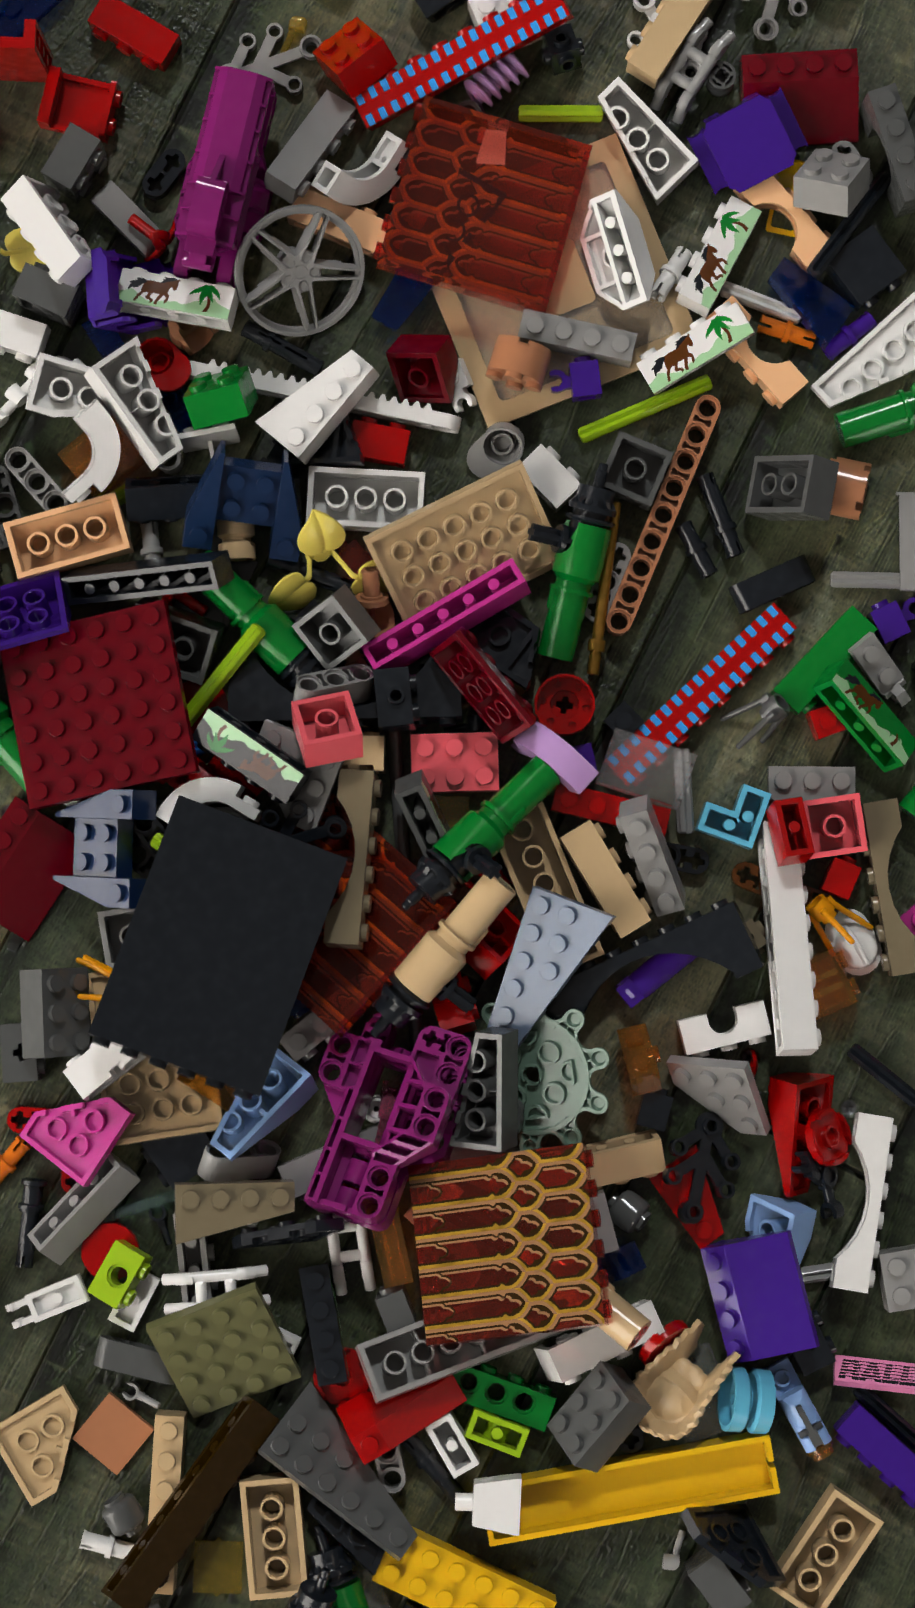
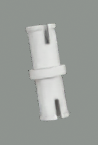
(670, 273)
(105, 1545)

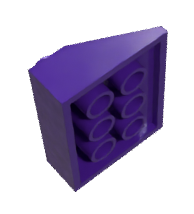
(33, 610)
(759, 1296)

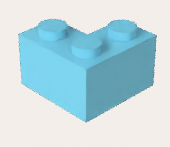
(739, 824)

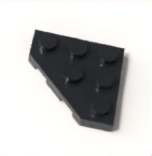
(289, 1232)
(736, 1540)

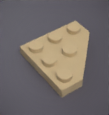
(37, 1443)

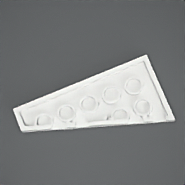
(875, 360)

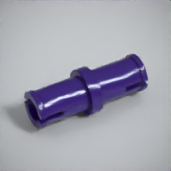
(849, 335)

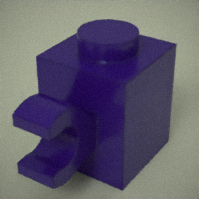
(582, 379)
(891, 620)

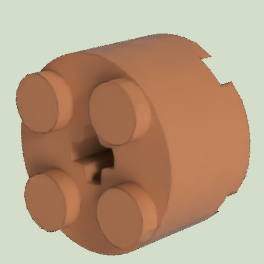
(519, 363)
(850, 488)

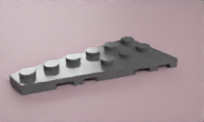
(320, 1458)

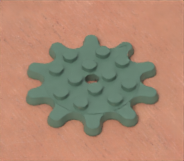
(563, 1078)

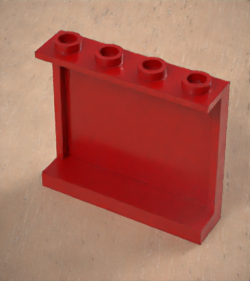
(26, 56)

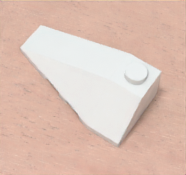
(59, 388)

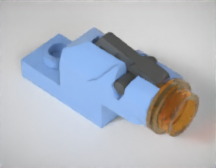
(801, 1411)

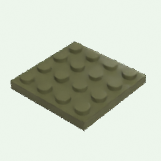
(223, 1350)

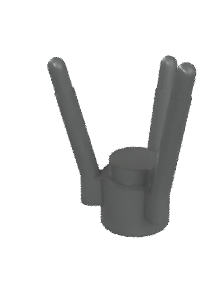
(773, 711)

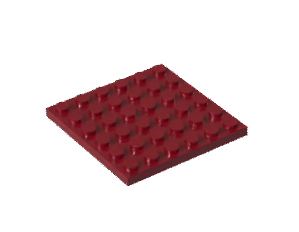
(100, 706)

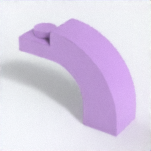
(561, 757)

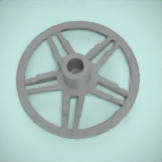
(298, 270)

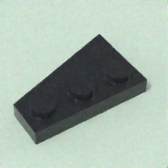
(355, 1542)

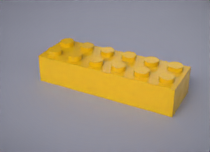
(451, 1578)

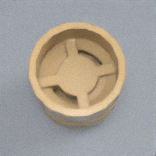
(237, 540)

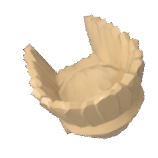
(678, 1387)

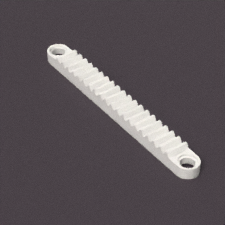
(366, 406)

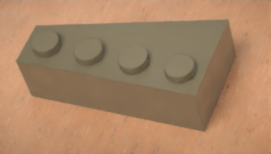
(221, 1206)

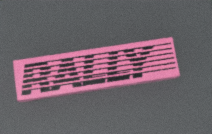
(874, 1374)

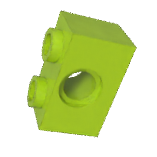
(106, 1283)
(496, 1432)

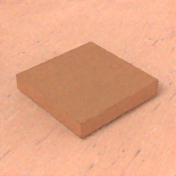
(113, 1433)

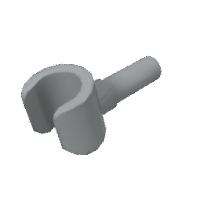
(140, 1395)
(672, 1561)

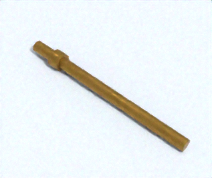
(597, 644)

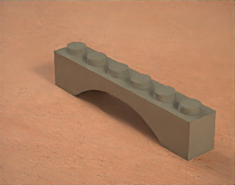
(881, 828)
(347, 917)

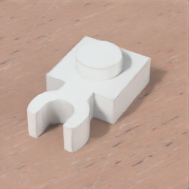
(463, 381)

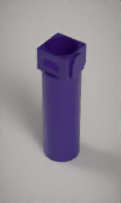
(651, 976)

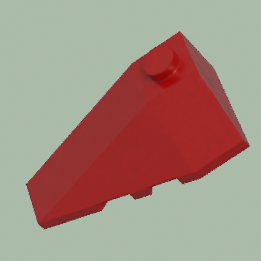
(385, 1425)

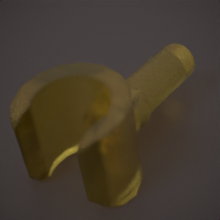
(296, 25)

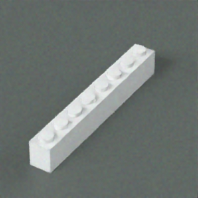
(788, 952)

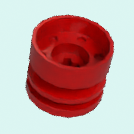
(578, 695)

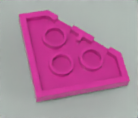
(78, 1135)

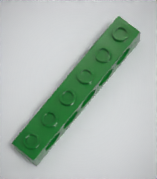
(534, 1415)

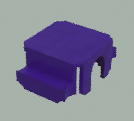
(748, 142)
(103, 293)

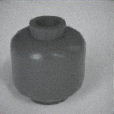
(629, 1211)
(123, 1514)

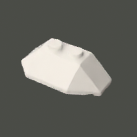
(617, 252)

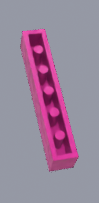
(437, 622)

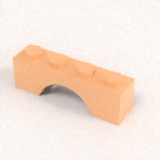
(808, 236)
(777, 380)

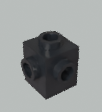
(562, 55)

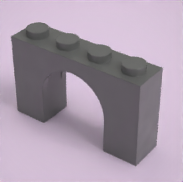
(885, 116)

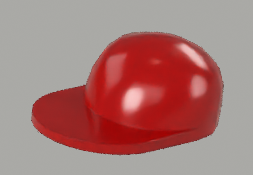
(167, 363)

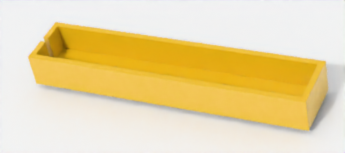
(644, 1486)

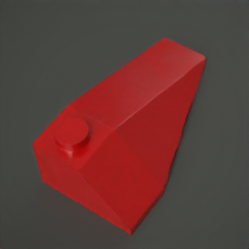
(790, 1103)

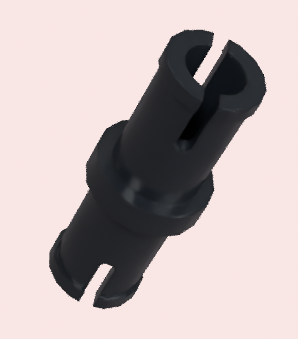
(696, 549)

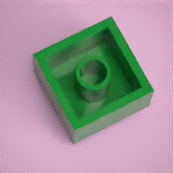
(220, 396)

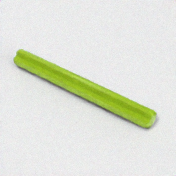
(645, 408)
(224, 671)

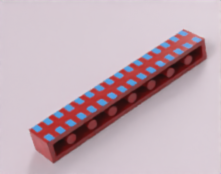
(459, 58)
(718, 677)

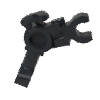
(825, 1179)

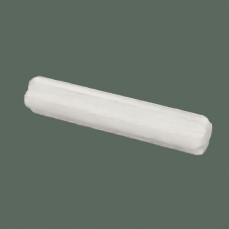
(760, 302)

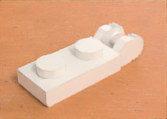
(51, 1300)

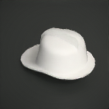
(864, 953)

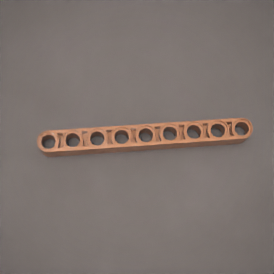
(669, 503)

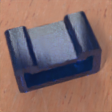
(104, 340)

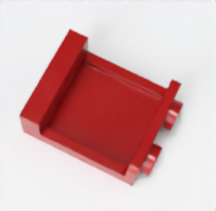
(79, 101)

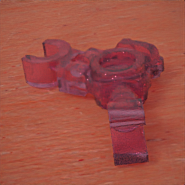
(387, 1102)

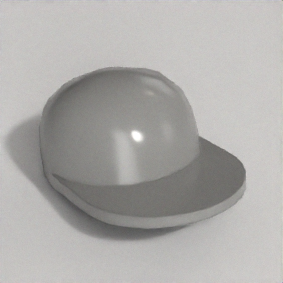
(495, 449)

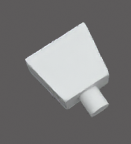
(494, 1503)

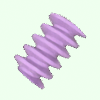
(494, 79)

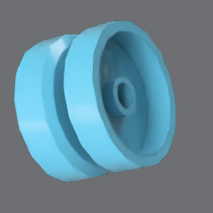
(747, 1401)

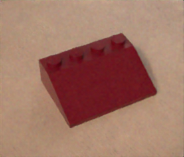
(817, 86)
(483, 685)
(30, 854)

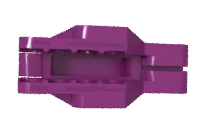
(226, 174)
(350, 1096)

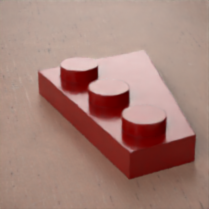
(709, 1226)

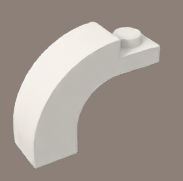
(367, 181)
(105, 452)
(212, 791)

